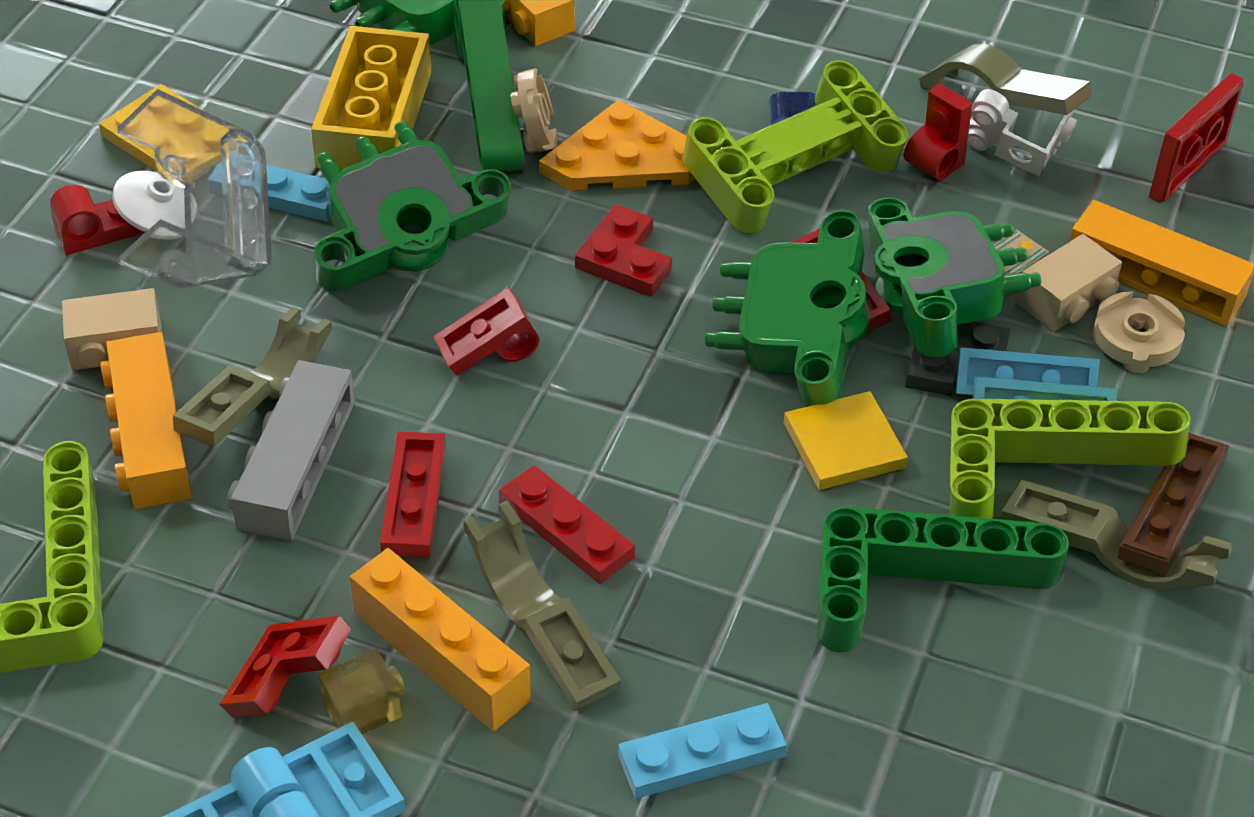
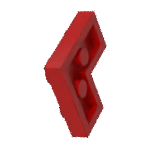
(617, 253)
(278, 654)

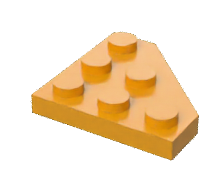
(619, 149)

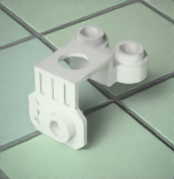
(993, 124)

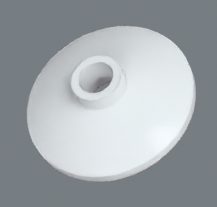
(146, 198)

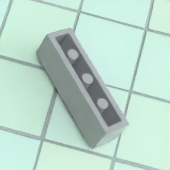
(292, 450)

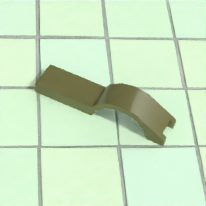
(1006, 77)
(238, 392)
(1100, 531)
(547, 619)

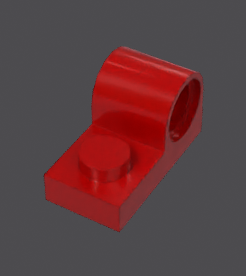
(942, 141)
(85, 224)
(492, 326)

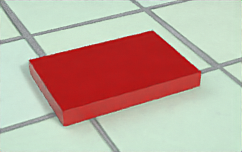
(1196, 138)

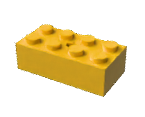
(371, 88)

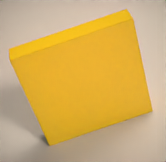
(845, 440)

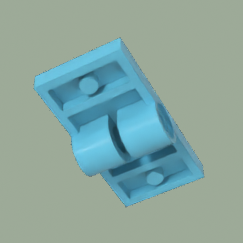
(321, 779)

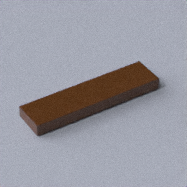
(1173, 505)

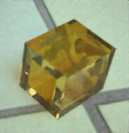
(362, 692)

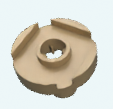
(535, 106)
(1134, 348)

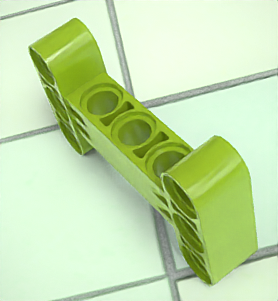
(742, 171)

